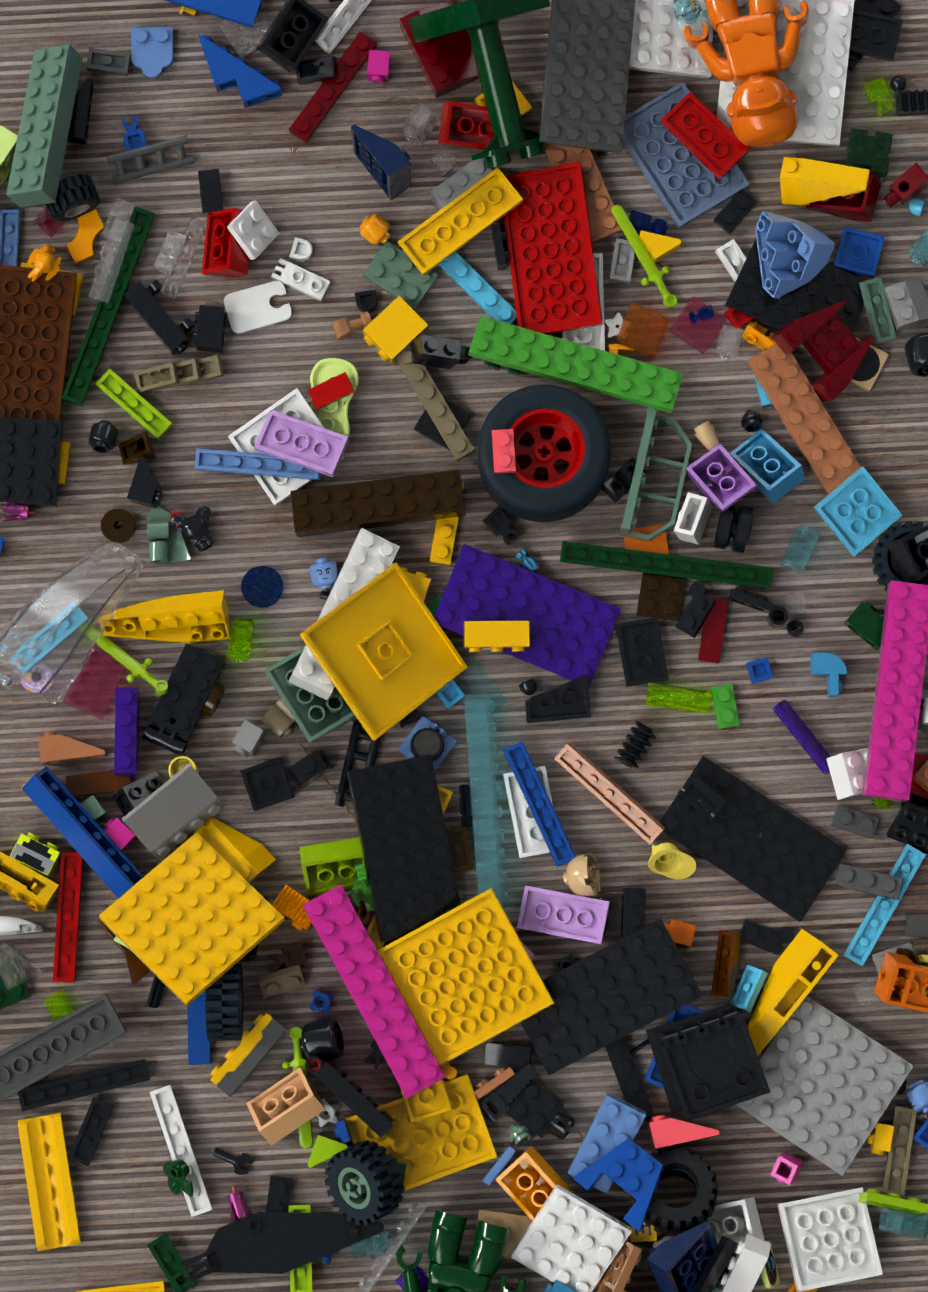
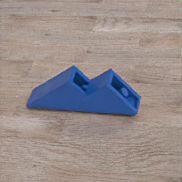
(233, 71)

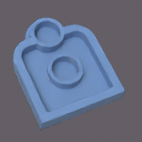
(152, 49)

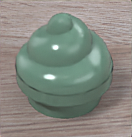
(519, 1135)

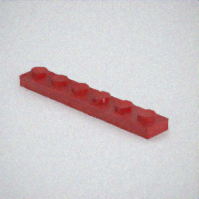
(68, 917)

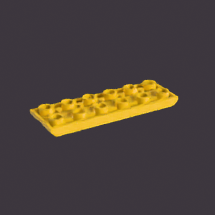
(49, 1182)

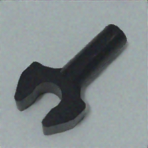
(233, 1160)

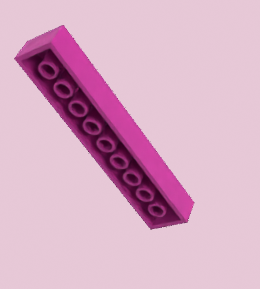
(898, 693)
(373, 991)

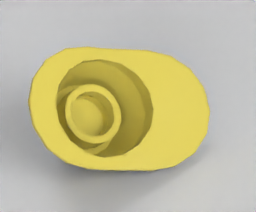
(671, 862)

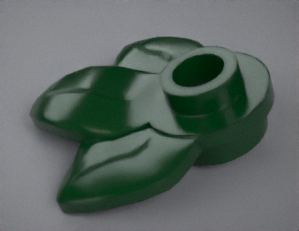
(177, 1177)

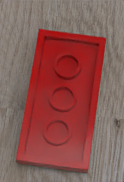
(704, 135)

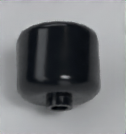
(917, 354)
(322, 1039)

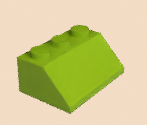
(331, 865)

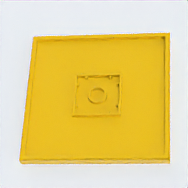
(383, 651)

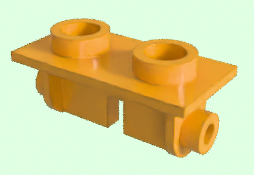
(755, 335)

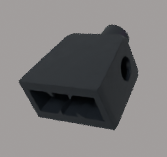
(310, 768)

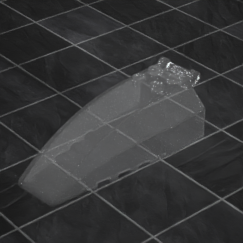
(59, 626)

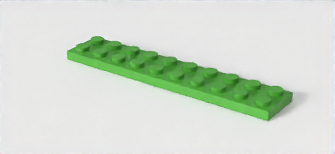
(575, 364)

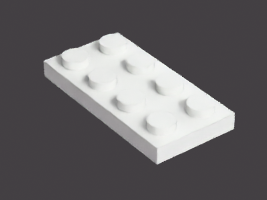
(527, 834)

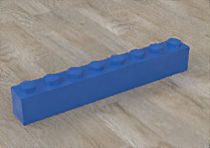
(82, 832)

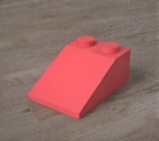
(671, 1131)

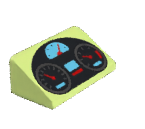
(769, 1273)

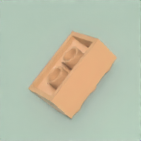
(285, 1106)

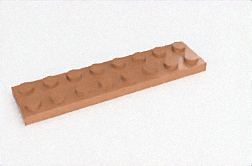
(804, 416)

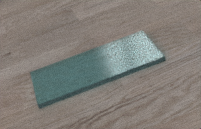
(476, 682)

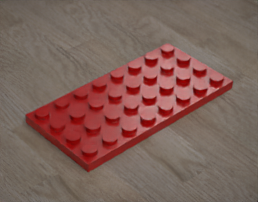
(552, 251)

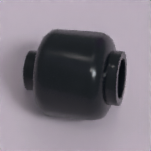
(103, 436)

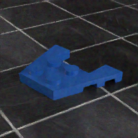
(631, 1170)

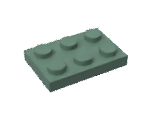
(399, 276)

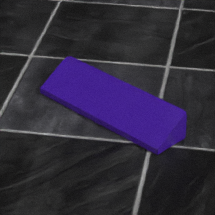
(803, 735)

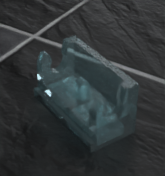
(800, 549)

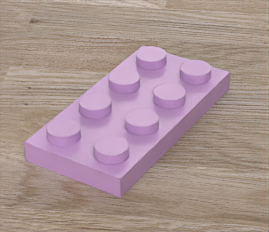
(301, 443)
(563, 914)

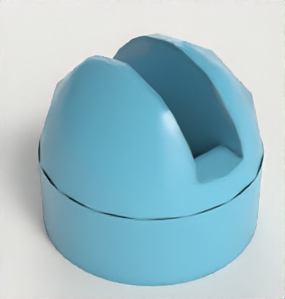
(917, 206)

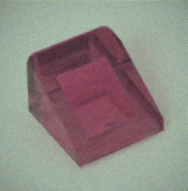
(46, 223)

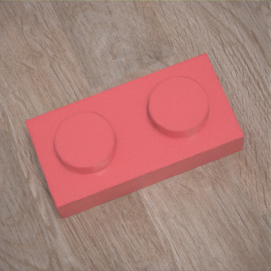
(503, 451)

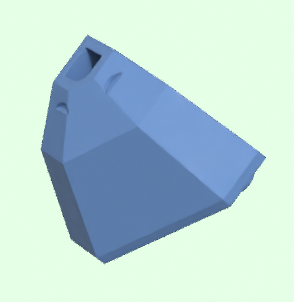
(789, 253)

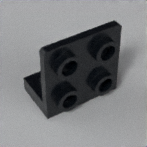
(136, 792)
(911, 823)

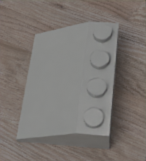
(173, 812)

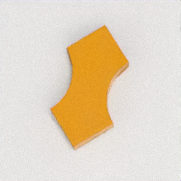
(89, 228)

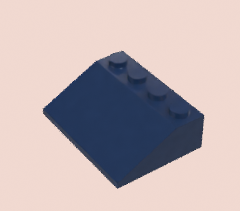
(383, 161)
(682, 1259)

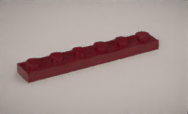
(332, 89)

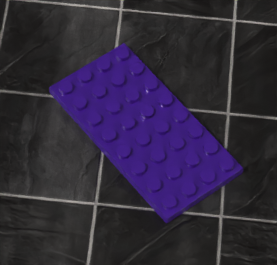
(564, 625)

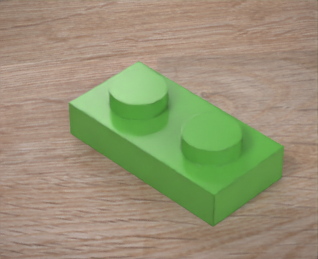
(725, 706)

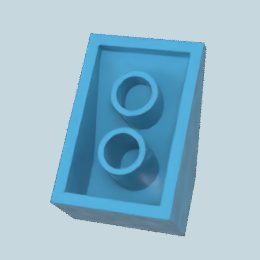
(768, 466)

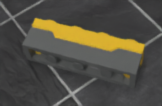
(248, 1054)

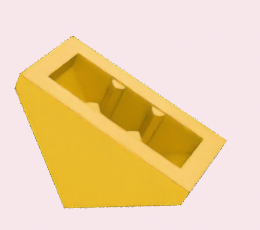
(659, 245)

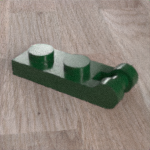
(170, 1263)

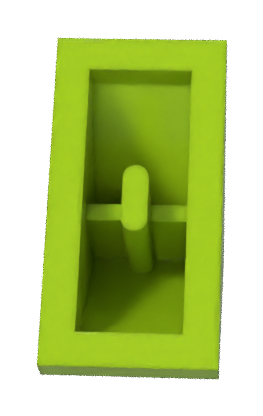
(324, 1149)

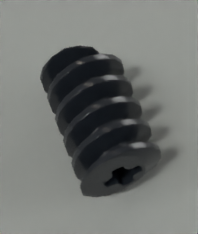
(635, 745)

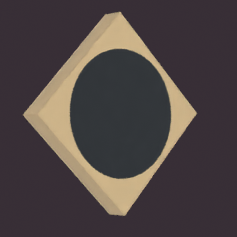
(869, 368)

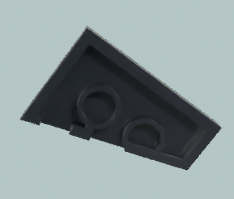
(560, 703)

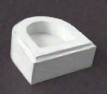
(301, 250)

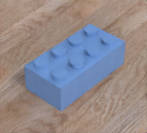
(611, 1126)

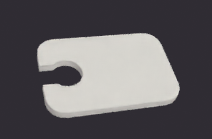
(252, 310)

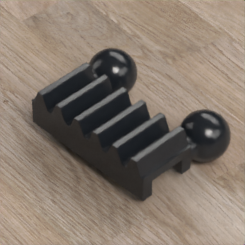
(908, 102)

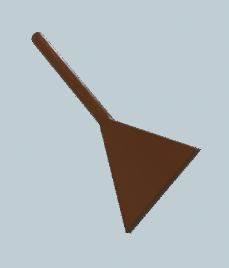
(136, 967)

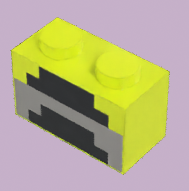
(35, 854)

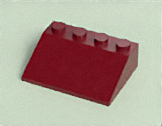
(443, 60)

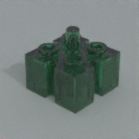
(869, 151)

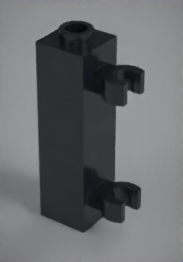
(157, 319)

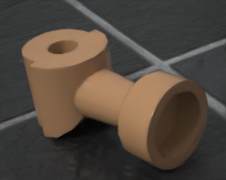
(344, 327)

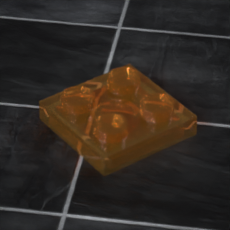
(642, 330)

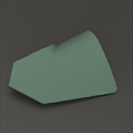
(165, 540)

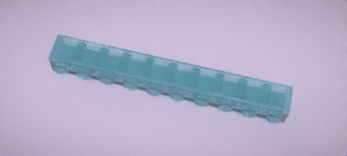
(484, 795)

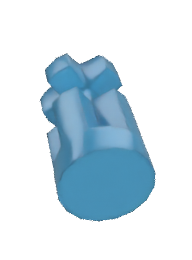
(528, 562)

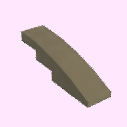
(178, 374)

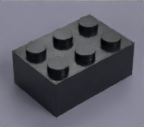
(292, 33)

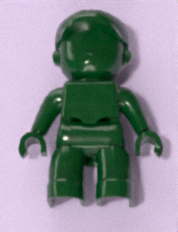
(457, 1272)

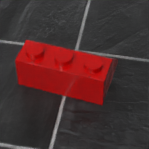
(221, 250)

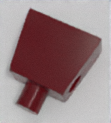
(913, 179)

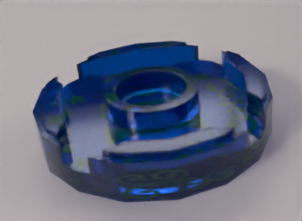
(262, 587)

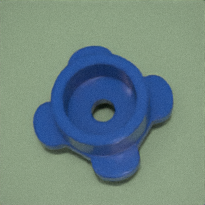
(317, 996)

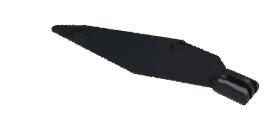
(277, 1242)

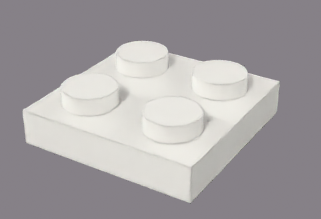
(253, 230)

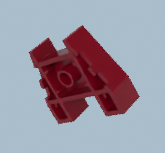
(829, 344)

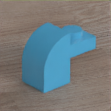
(828, 666)

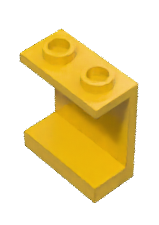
(394, 329)

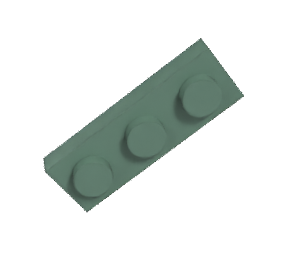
(877, 310)

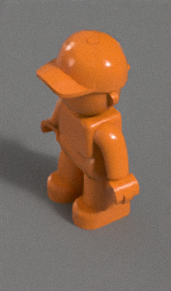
(762, 104)

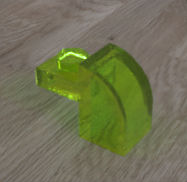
(241, 640)

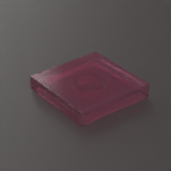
(701, 333)

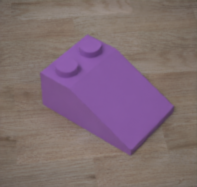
(720, 478)

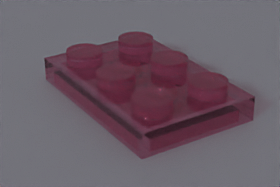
(95, 684)

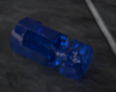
(703, 313)

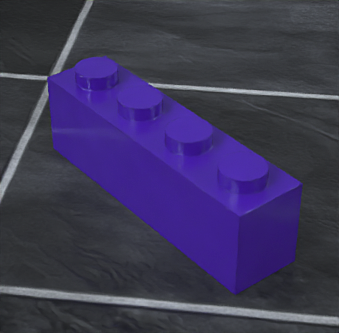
(126, 732)

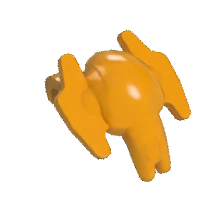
(43, 262)

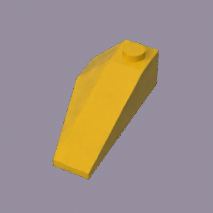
(813, 181)
(240, 851)

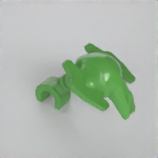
(362, 891)

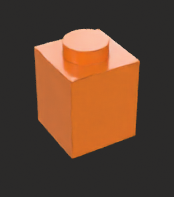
(681, 932)

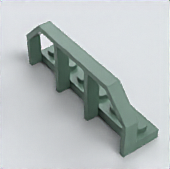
(638, 480)

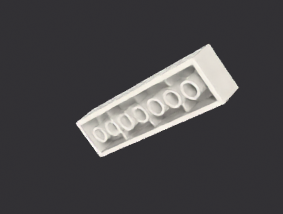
(365, 561)

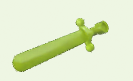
(643, 255)
(139, 670)
(304, 1131)

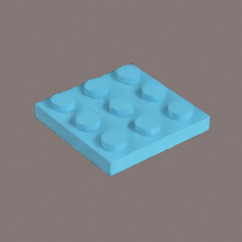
(857, 511)

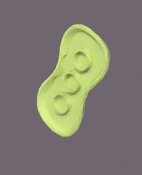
(335, 415)

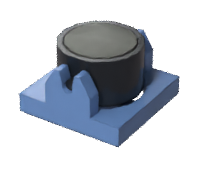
(427, 739)

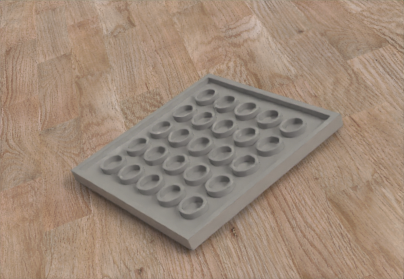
(826, 1085)

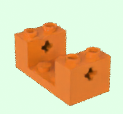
(902, 982)

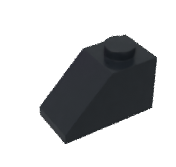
(145, 487)

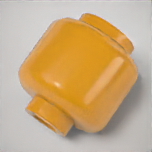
(375, 229)

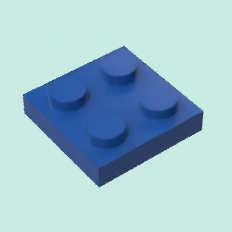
(858, 252)

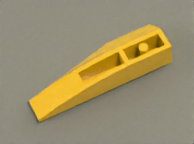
(174, 619)
(788, 985)

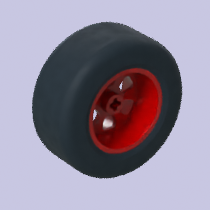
(588, 459)

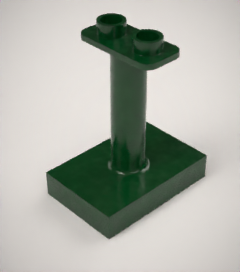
(481, 22)

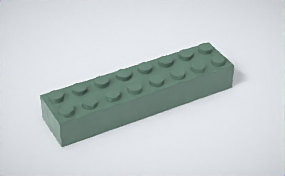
(44, 126)

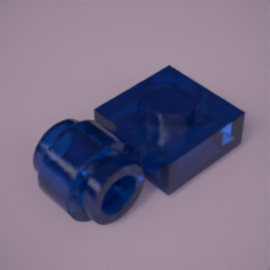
(642, 223)

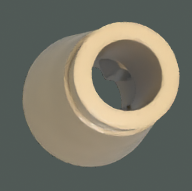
(707, 435)

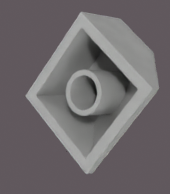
(907, 304)

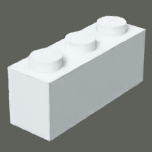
(746, 1266)

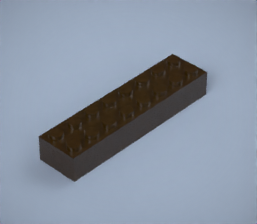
(378, 503)

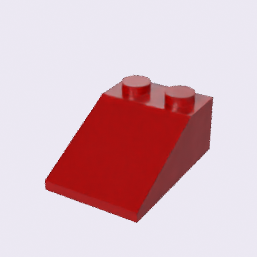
(465, 126)

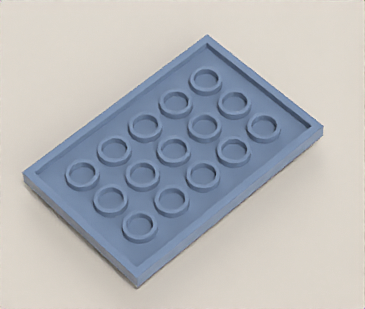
(670, 168)

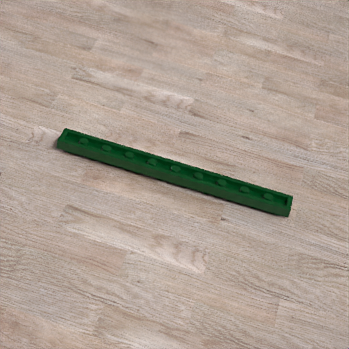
(106, 314)
(666, 564)

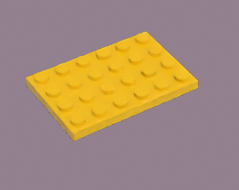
(435, 1144)

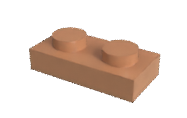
(486, 1087)

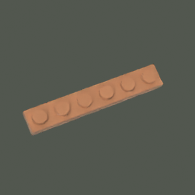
(609, 793)

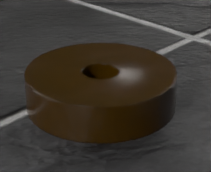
(118, 516)
(213, 700)

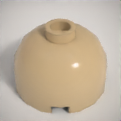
(582, 876)

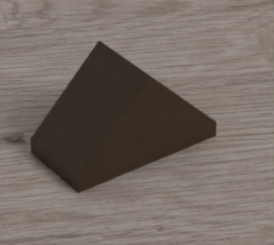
(136, 448)

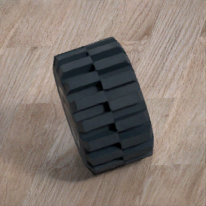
(74, 198)

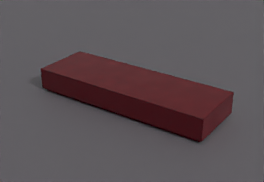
(713, 633)

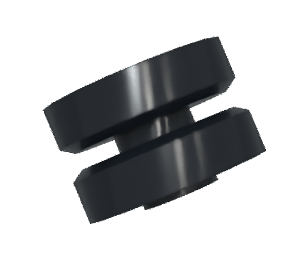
(736, 528)

